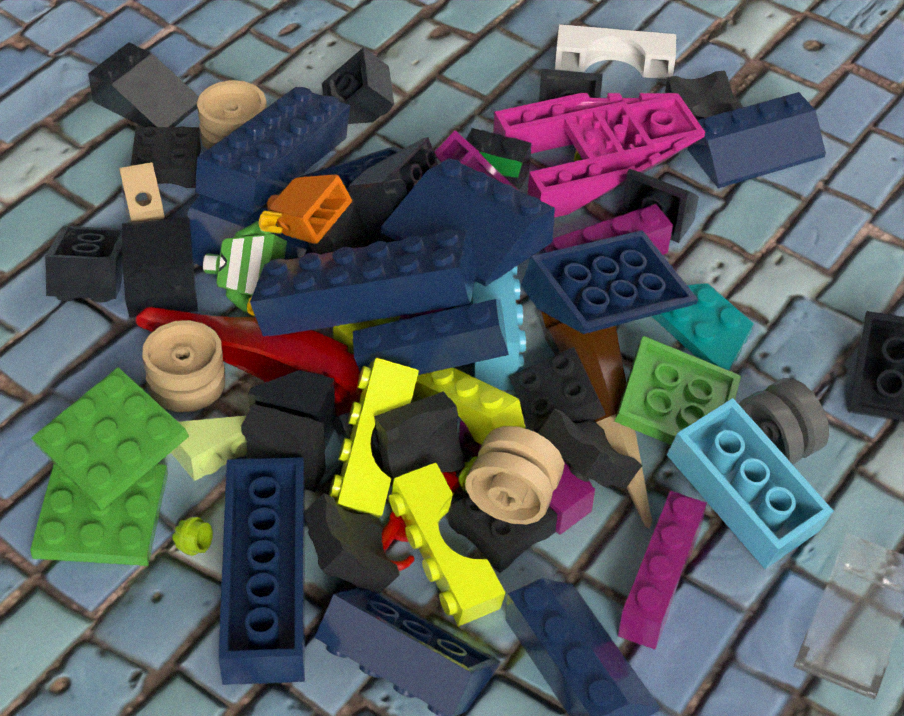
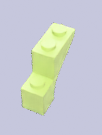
(210, 445)

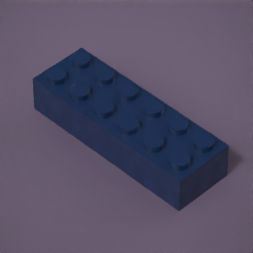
(272, 149)
(365, 283)
(263, 572)

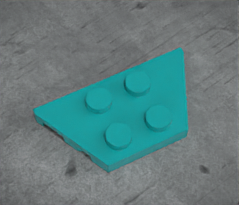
(709, 329)

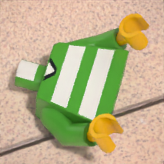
(244, 258)

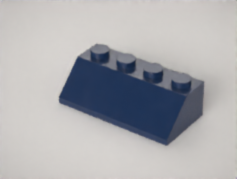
(758, 140)
(215, 221)
(436, 339)
(405, 650)
(575, 652)

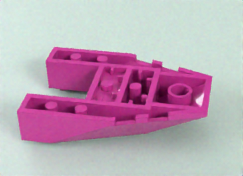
(609, 136)

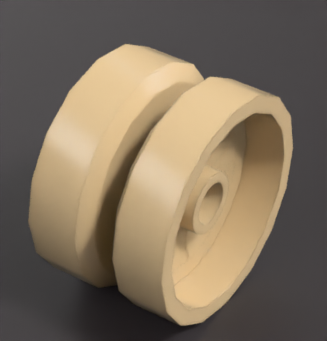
(226, 108)
(184, 366)
(515, 475)

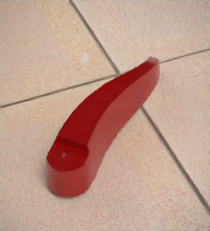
(273, 355)

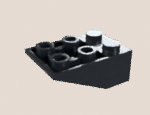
(387, 183)

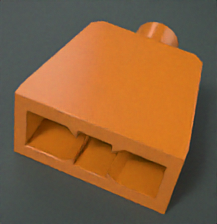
(310, 206)

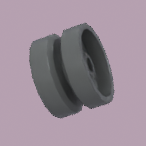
(789, 418)

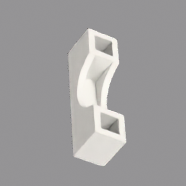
(648, 52)

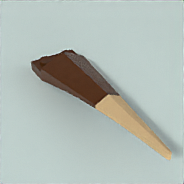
(604, 366)

